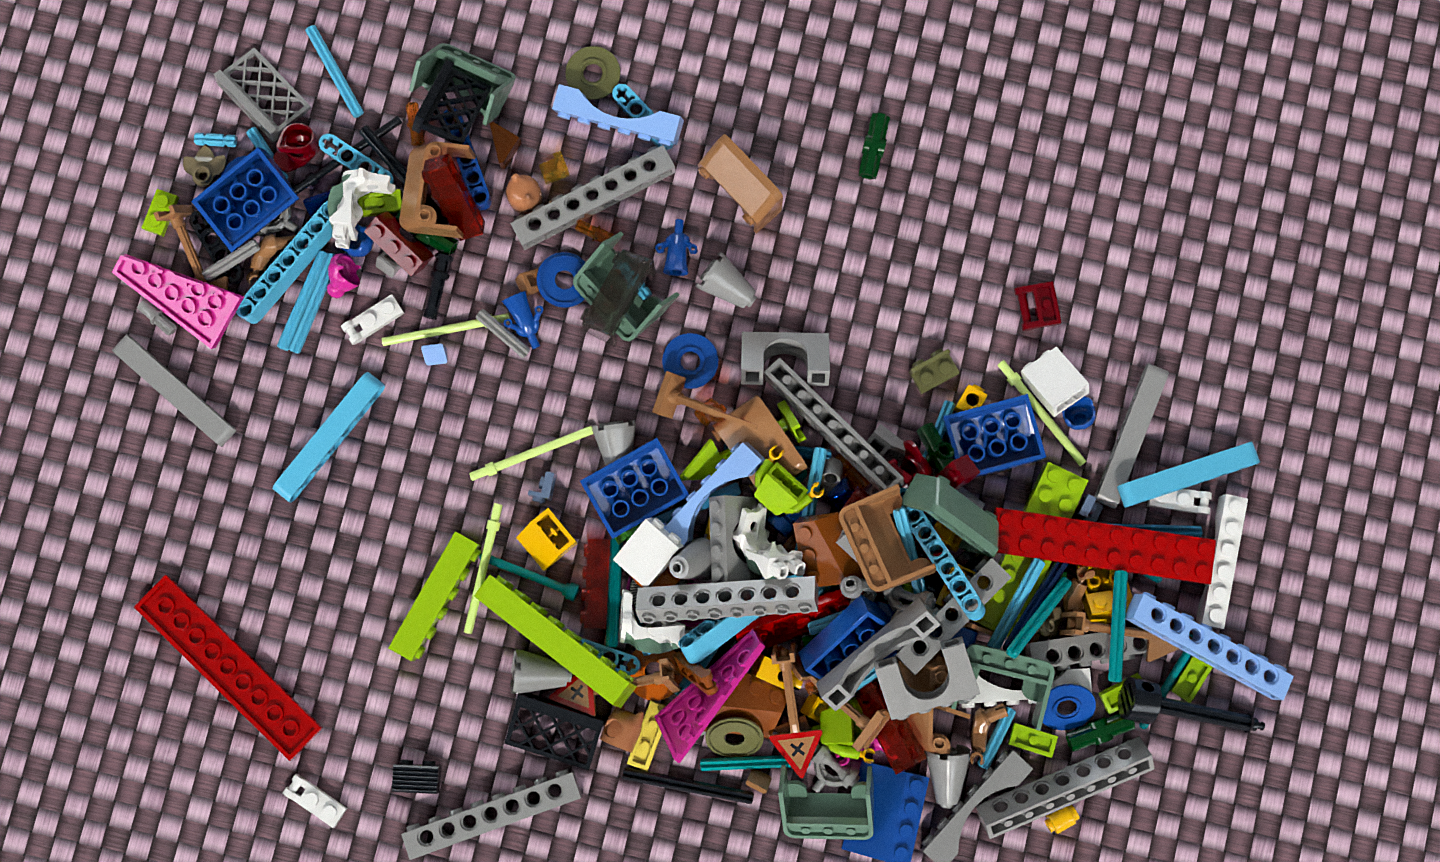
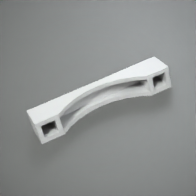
(1228, 532)
(991, 694)

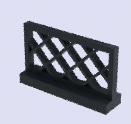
(437, 93)
(555, 710)

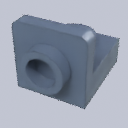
(547, 485)
(1088, 509)

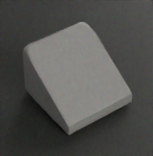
(387, 264)

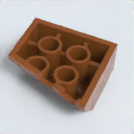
(823, 557)
(754, 701)

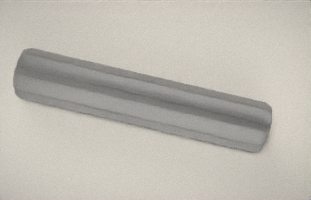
(231, 260)
(502, 333)

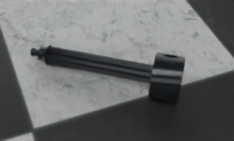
(1143, 701)

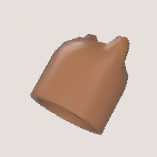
(523, 193)
(622, 729)

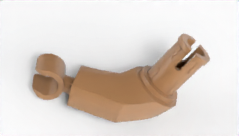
(268, 247)
(1073, 598)
(980, 729)

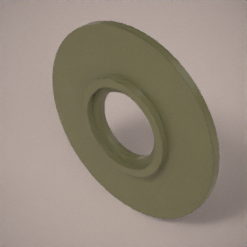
(597, 56)
(751, 731)

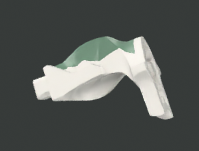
(343, 202)
(761, 556)
(651, 638)

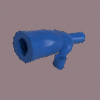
(677, 251)
(526, 324)

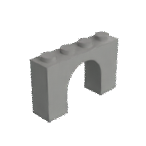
(809, 347)
(724, 516)
(904, 700)

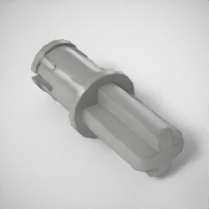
(157, 317)

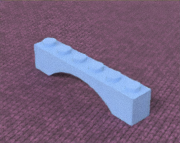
(659, 126)
(741, 463)

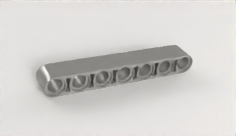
(174, 390)
(1131, 434)

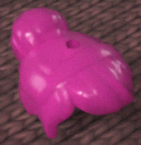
(342, 275)

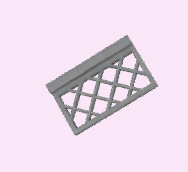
(246, 102)

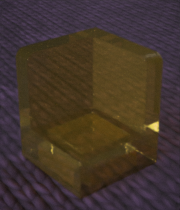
(554, 169)

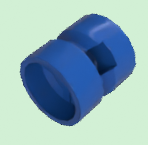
(783, 523)

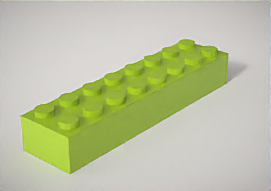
(1053, 494)
(555, 641)

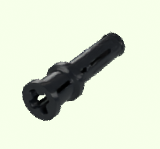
(439, 276)

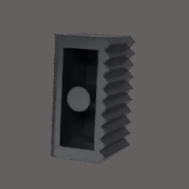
(416, 777)

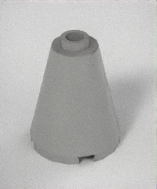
(726, 283)
(614, 439)
(693, 561)
(536, 673)
(948, 774)

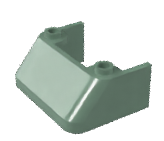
(500, 79)
(591, 278)
(956, 512)
(1035, 672)
(827, 814)

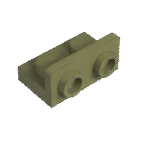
(933, 371)

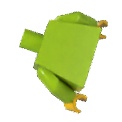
(779, 489)
(841, 732)

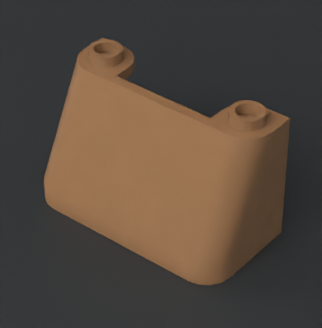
(763, 439)

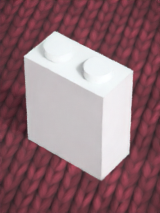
(1054, 381)
(648, 552)

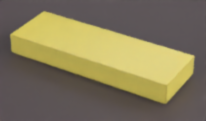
(648, 739)

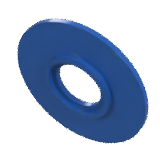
(546, 279)
(691, 343)
(1084, 710)

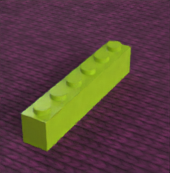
(435, 596)

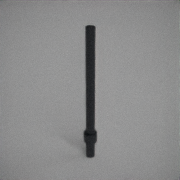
(312, 178)

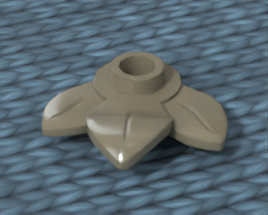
(204, 163)
(1050, 625)

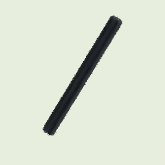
(395, 165)
(688, 785)

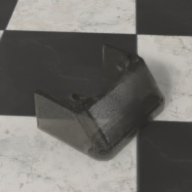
(616, 295)

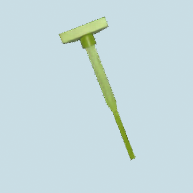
(708, 457)

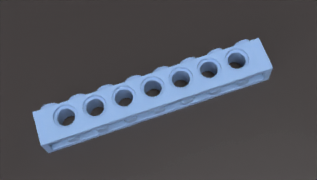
(1277, 678)

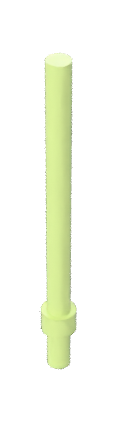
(456, 327)
(1015, 379)
(492, 468)
(492, 525)

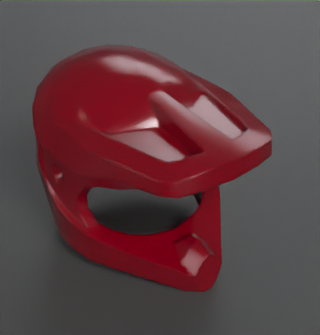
(297, 149)
(912, 463)

